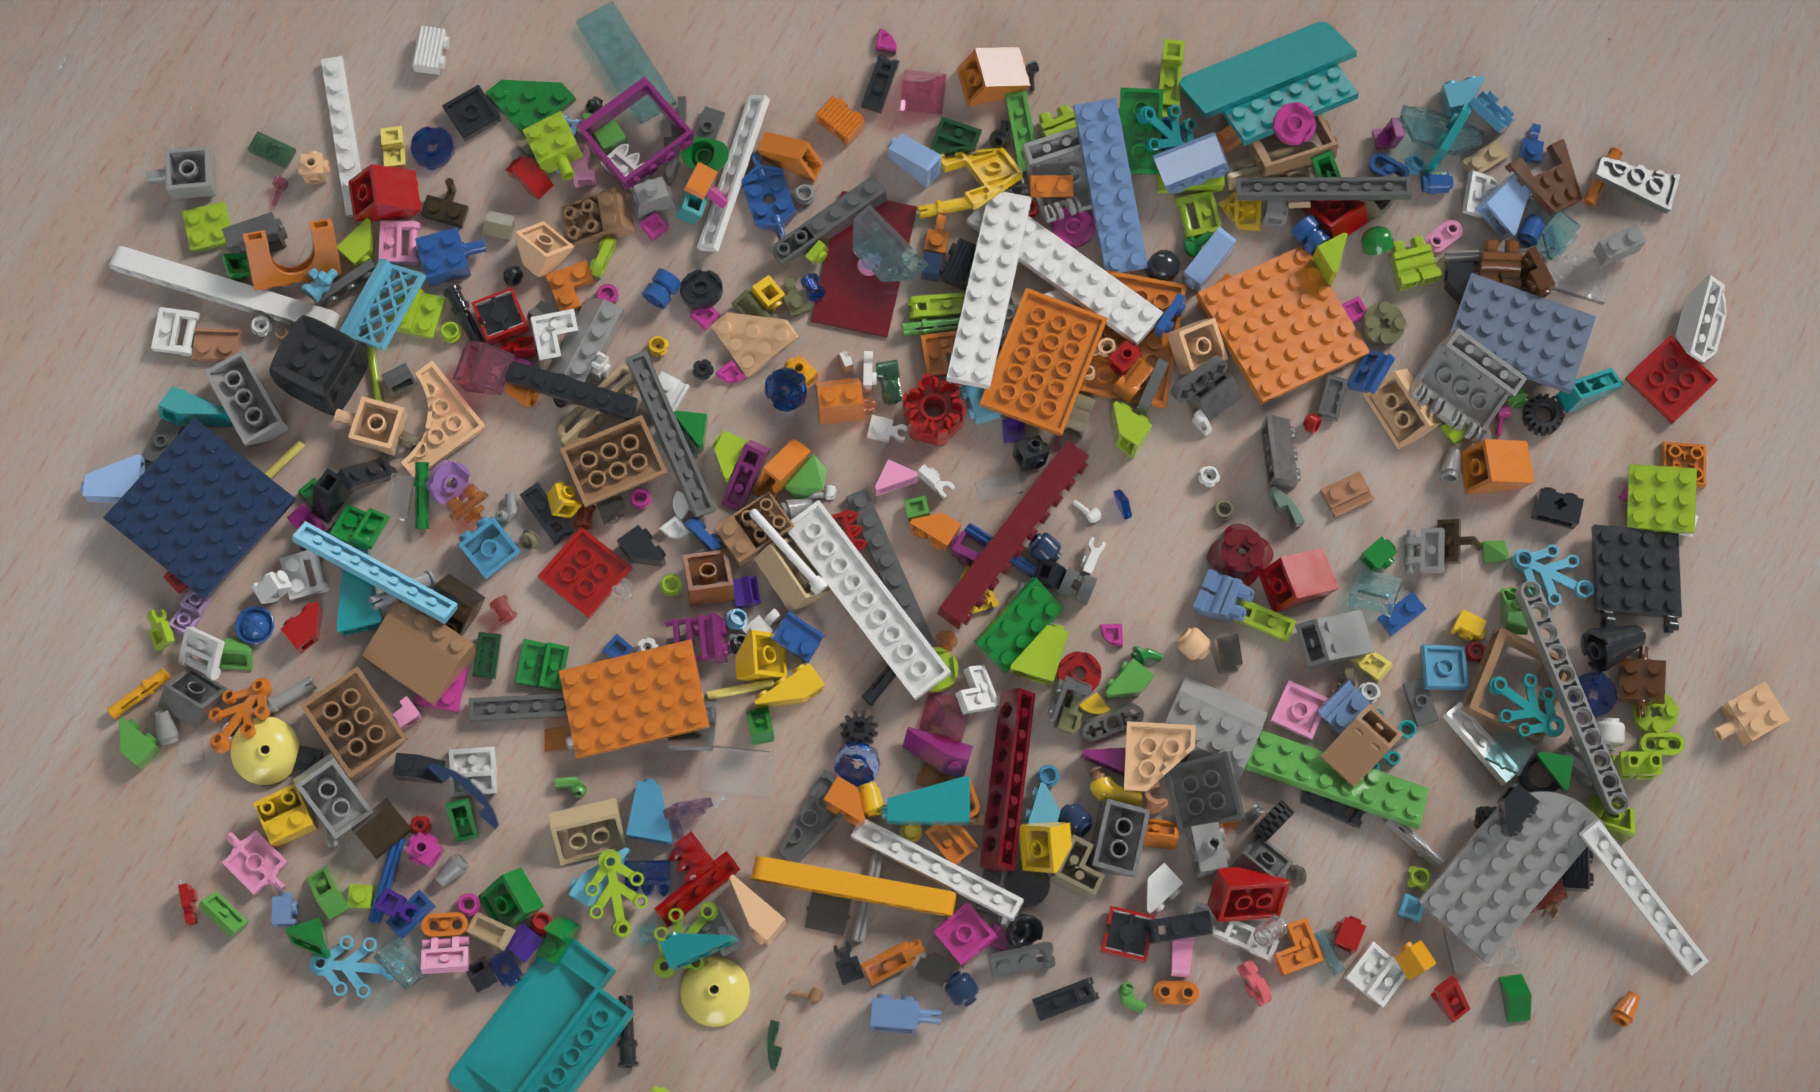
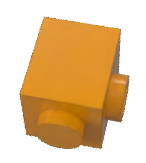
(802, 366)
(1414, 959)

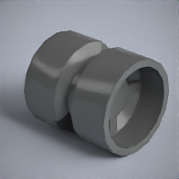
(1084, 589)

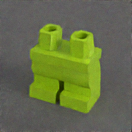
(1052, 126)
(1414, 264)
(1638, 764)

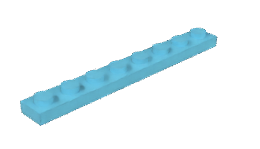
(375, 572)

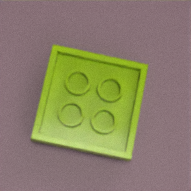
(1661, 498)

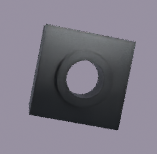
(1050, 574)
(481, 974)

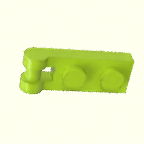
(936, 306)
(1267, 621)

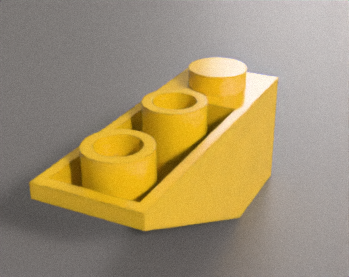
(795, 689)

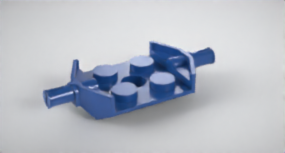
(764, 182)

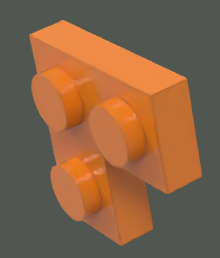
(565, 281)
(935, 349)
(1304, 949)

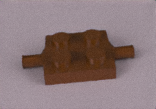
(1642, 681)

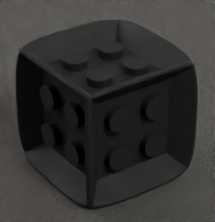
(319, 365)

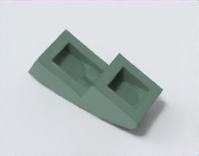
(1282, 502)

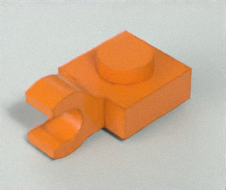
(937, 239)

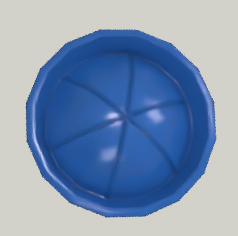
(254, 625)

